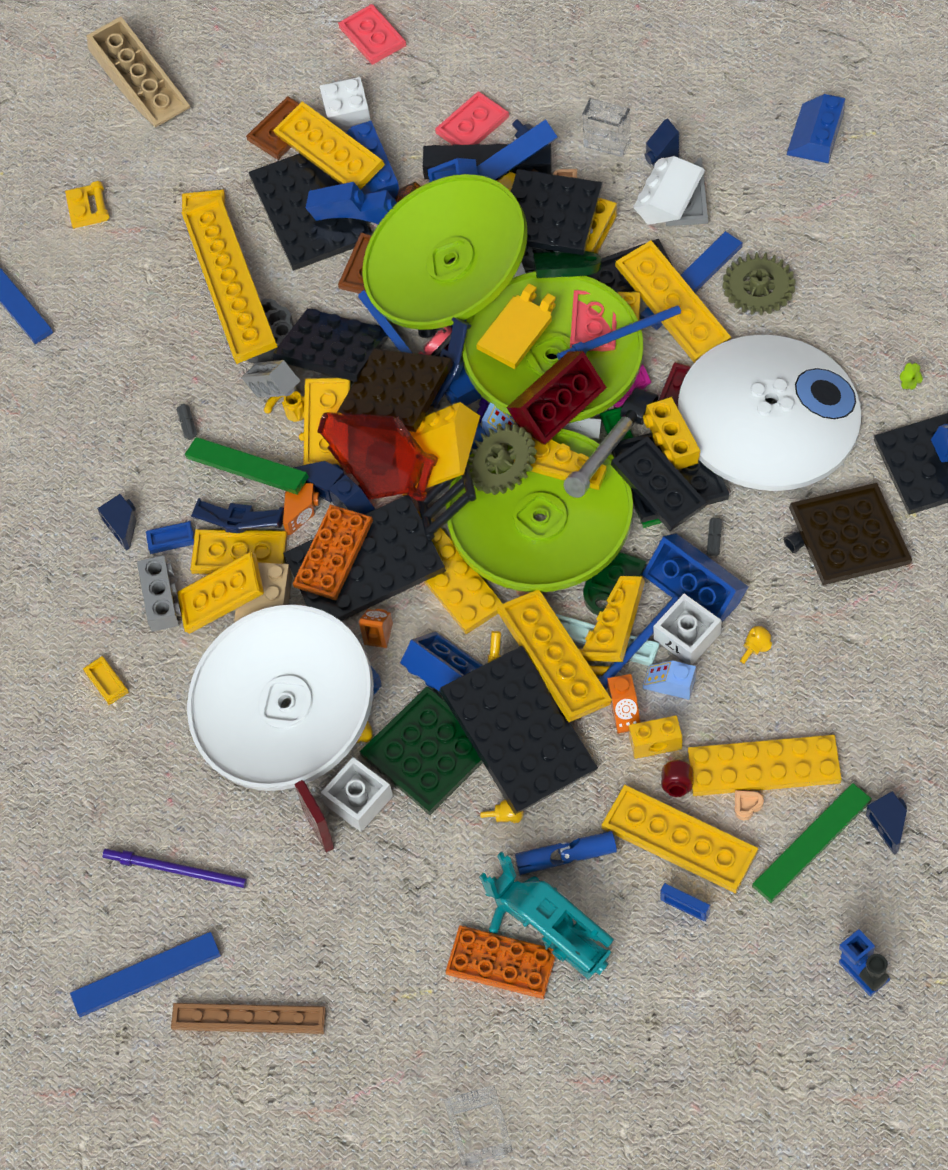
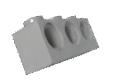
(271, 379)
(153, 584)

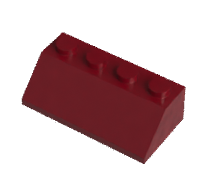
(557, 396)

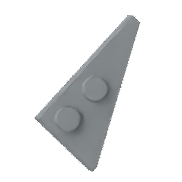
(697, 208)

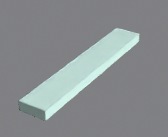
(578, 631)

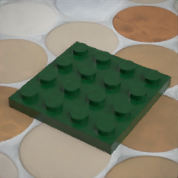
(423, 751)

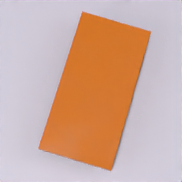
(332, 552)
(501, 962)

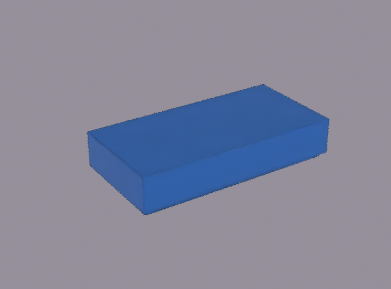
(170, 537)
(684, 902)

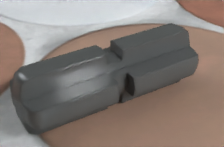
(187, 424)
(714, 536)

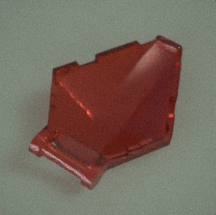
(378, 454)

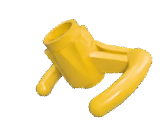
(292, 405)

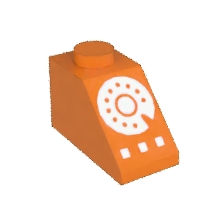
(299, 507)
(376, 627)
(623, 702)

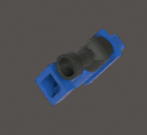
(862, 963)

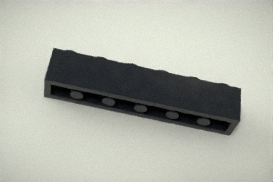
(439, 154)

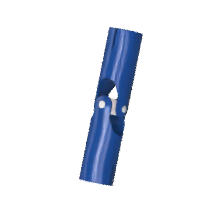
(578, 849)

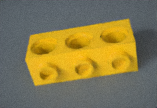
(602, 223)
(680, 436)

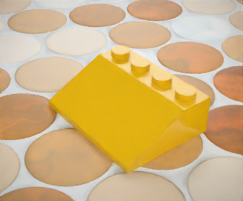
(450, 438)

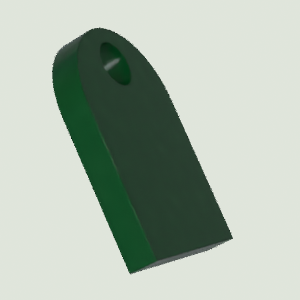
(566, 264)
(602, 584)

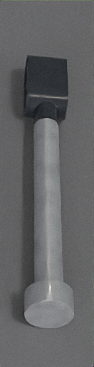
(632, 412)

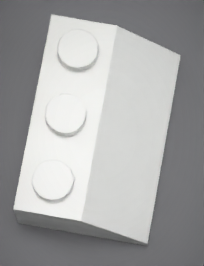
(668, 190)

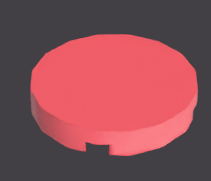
(436, 341)

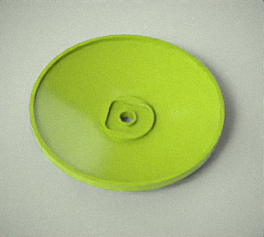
(444, 220)
(504, 384)
(565, 549)

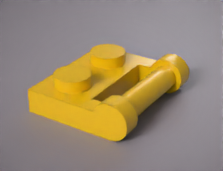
(80, 207)

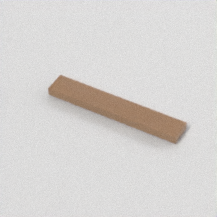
(248, 1018)

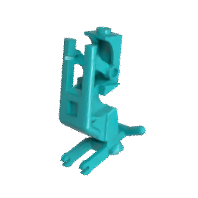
(552, 915)

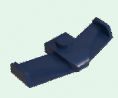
(455, 353)
(237, 517)

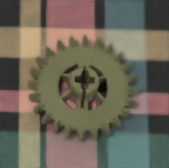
(759, 272)
(493, 455)

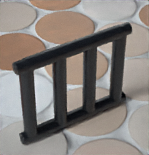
(427, 513)

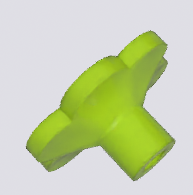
(911, 376)

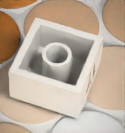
(345, 103)
(687, 629)
(356, 794)

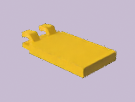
(517, 327)

